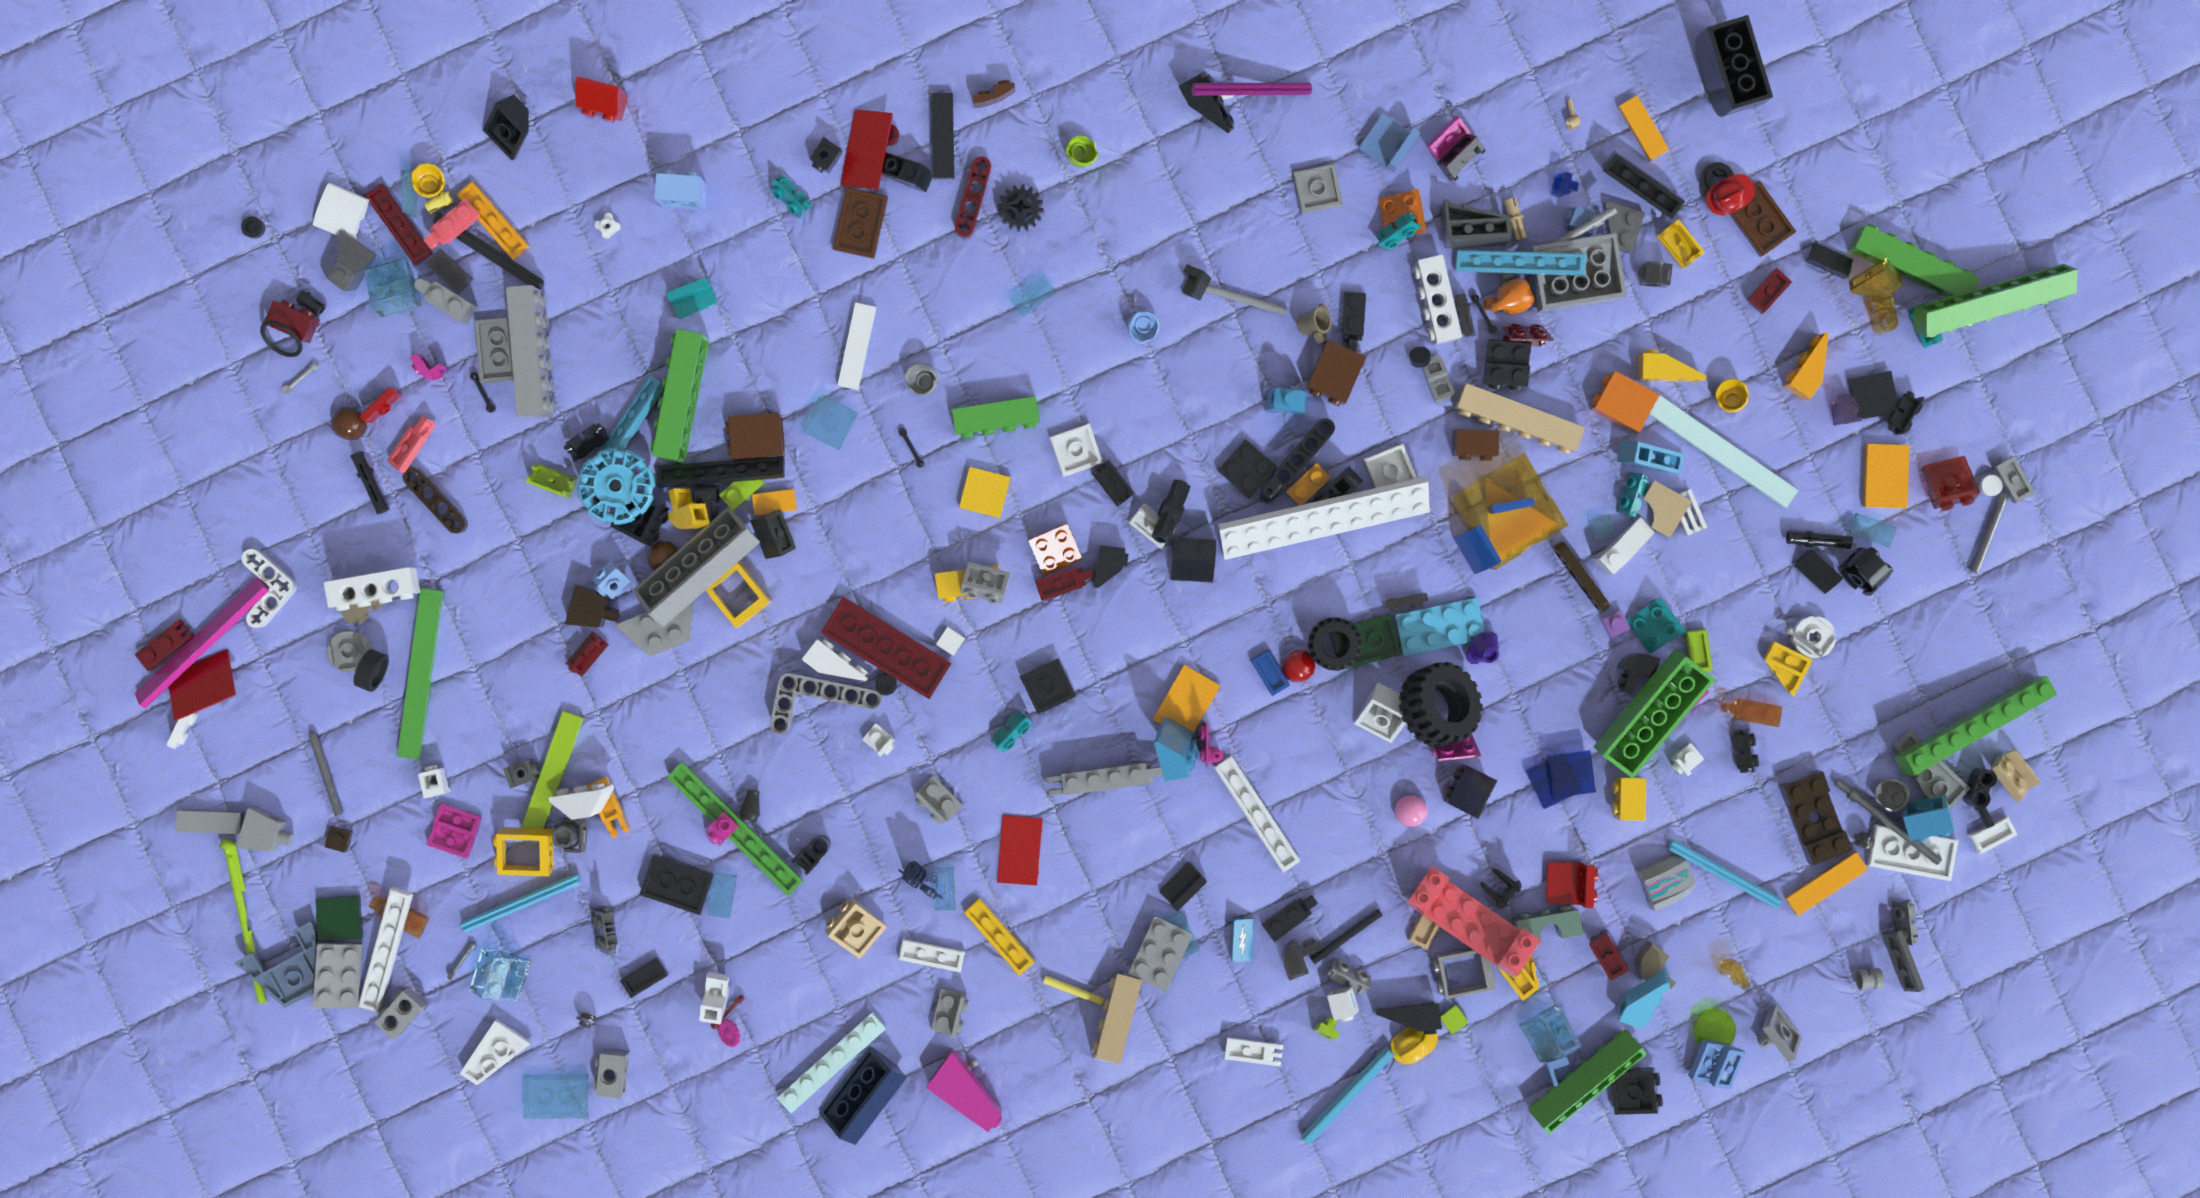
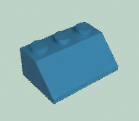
(1176, 750)

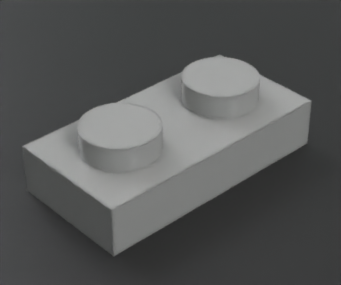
(2013, 479)

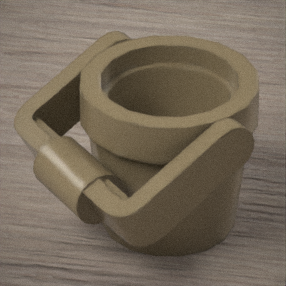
(1315, 322)

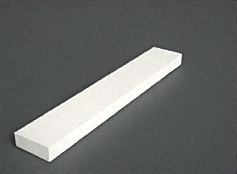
(1256, 813)
(385, 949)

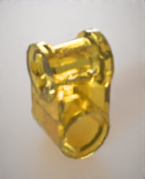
(1884, 310)

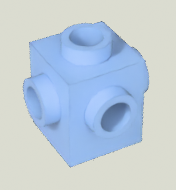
(610, 580)

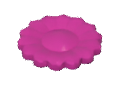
(729, 1033)

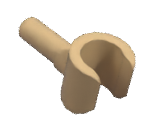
(1574, 120)

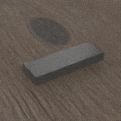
(1903, 960)

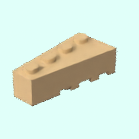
(1117, 1019)

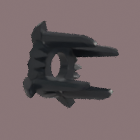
(1513, 888)

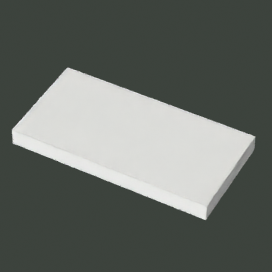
(1896, 854)

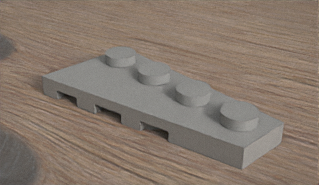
(1936, 779)

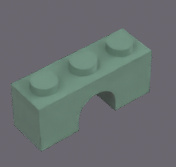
(1566, 920)

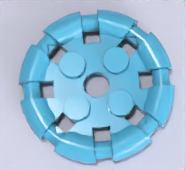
(625, 495)

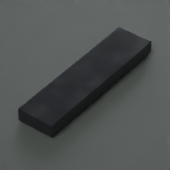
(943, 136)

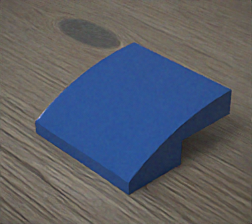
(1477, 549)

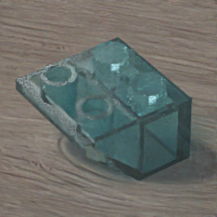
(392, 288)
(499, 975)
(1550, 1034)

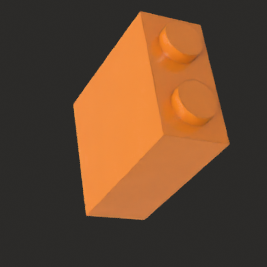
(1624, 401)

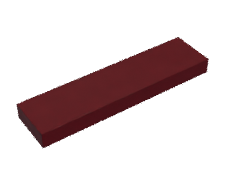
(398, 224)

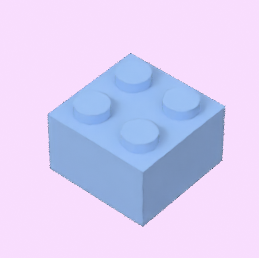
(680, 191)

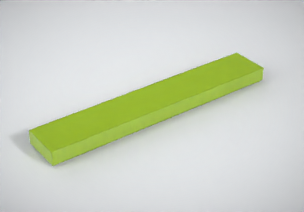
(553, 770)

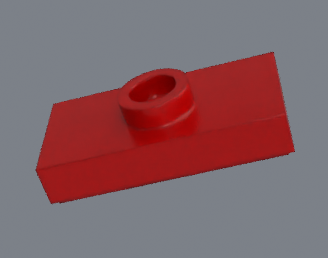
(381, 405)

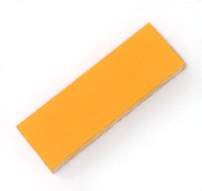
(1643, 128)

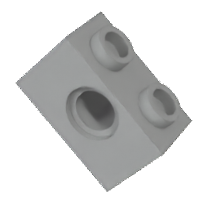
(618, 1062)

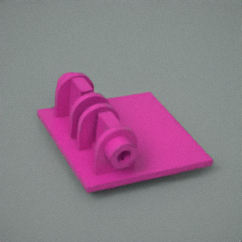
(1463, 749)
(1208, 754)

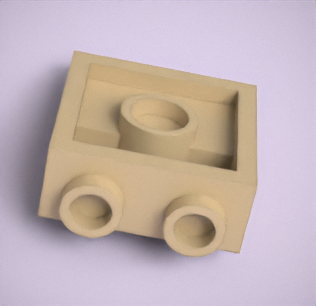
(854, 927)

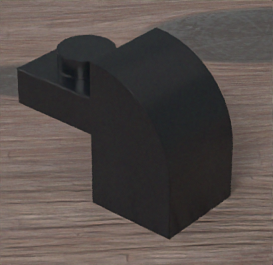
(1634, 665)

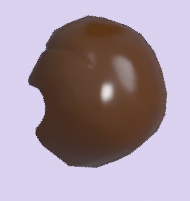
(348, 424)
(659, 553)

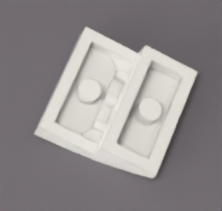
(340, 210)

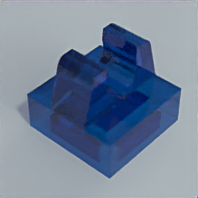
(1563, 184)

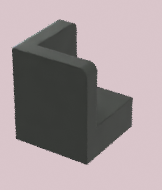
(1196, 283)

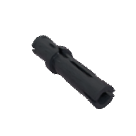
(369, 482)
(1811, 539)

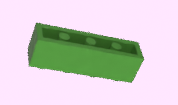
(996, 416)

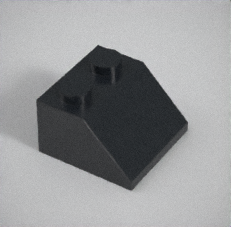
(1193, 559)

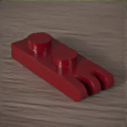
(164, 645)

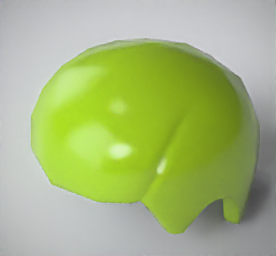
(1081, 151)

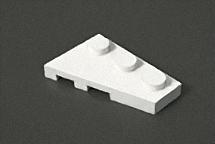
(494, 1050)

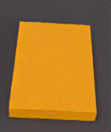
(1886, 476)
(1187, 699)

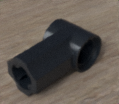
(710, 496)

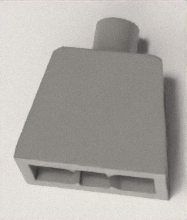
(263, 831)

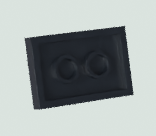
(677, 884)

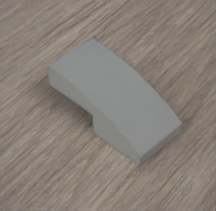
(1438, 380)

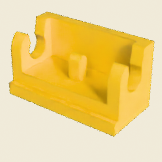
(1680, 244)

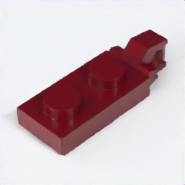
(1063, 582)

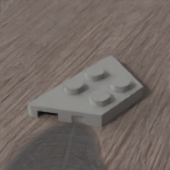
(653, 637)

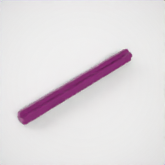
(1251, 88)

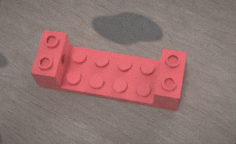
(1473, 923)

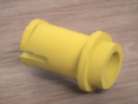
(439, 202)

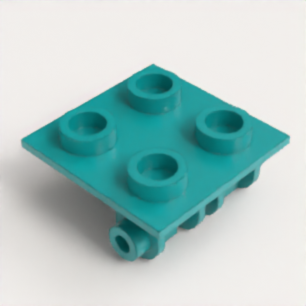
(1655, 625)

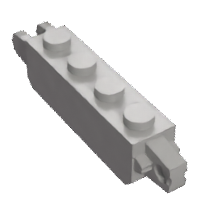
(1104, 778)

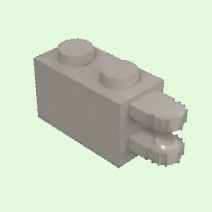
(446, 300)

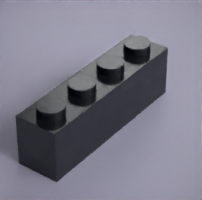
(1643, 184)

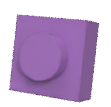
(1615, 623)

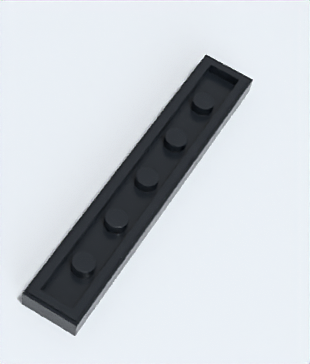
(721, 471)

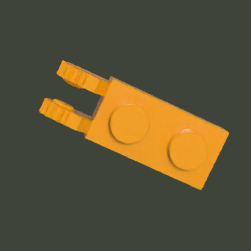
(612, 811)

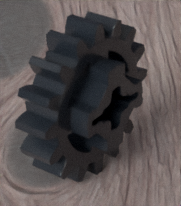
(1011, 207)

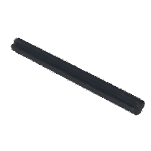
(497, 257)

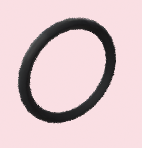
(288, 329)

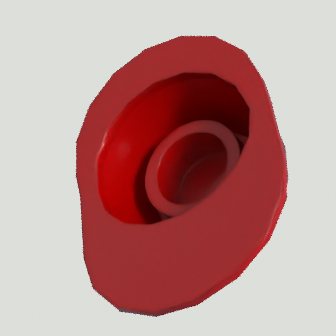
(1730, 194)

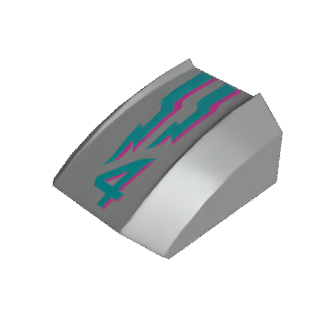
(1666, 881)

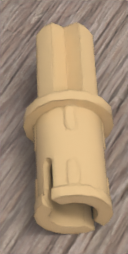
(1513, 211)

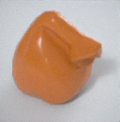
(1511, 297)

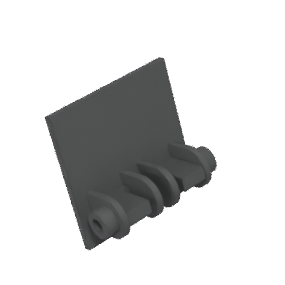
(602, 941)

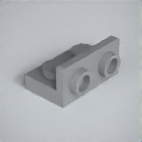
(985, 583)
(937, 800)
(948, 1012)

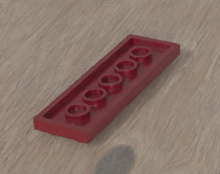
(886, 647)

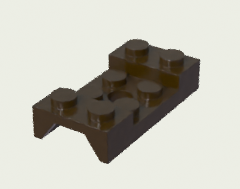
(1819, 839)

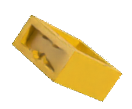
(752, 610)
(546, 849)

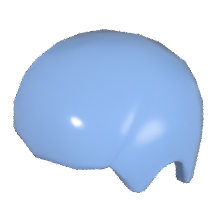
(1143, 326)

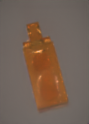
(1754, 712)
(415, 921)

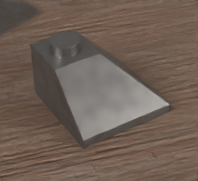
(346, 262)

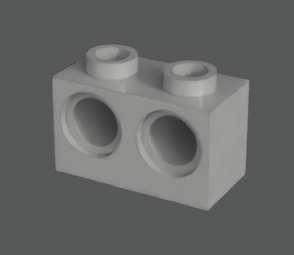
(402, 1014)

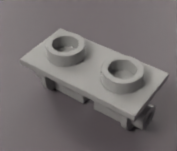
(1357, 978)

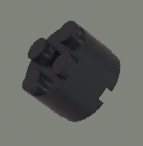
(1865, 570)

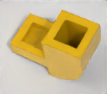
(686, 513)

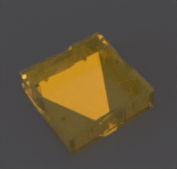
(1515, 529)

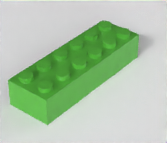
(680, 396)
(1654, 713)

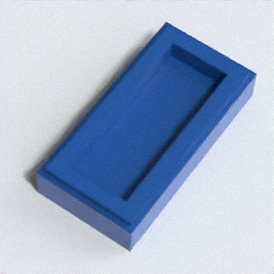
(1511, 505)
(1270, 672)

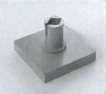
(1781, 1033)

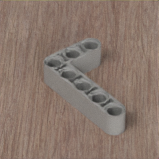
(819, 692)

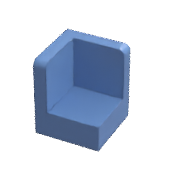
(1556, 1069)

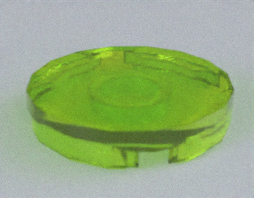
(1715, 1026)

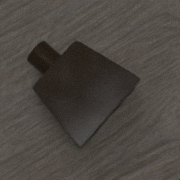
(590, 608)

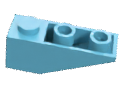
(1639, 1002)

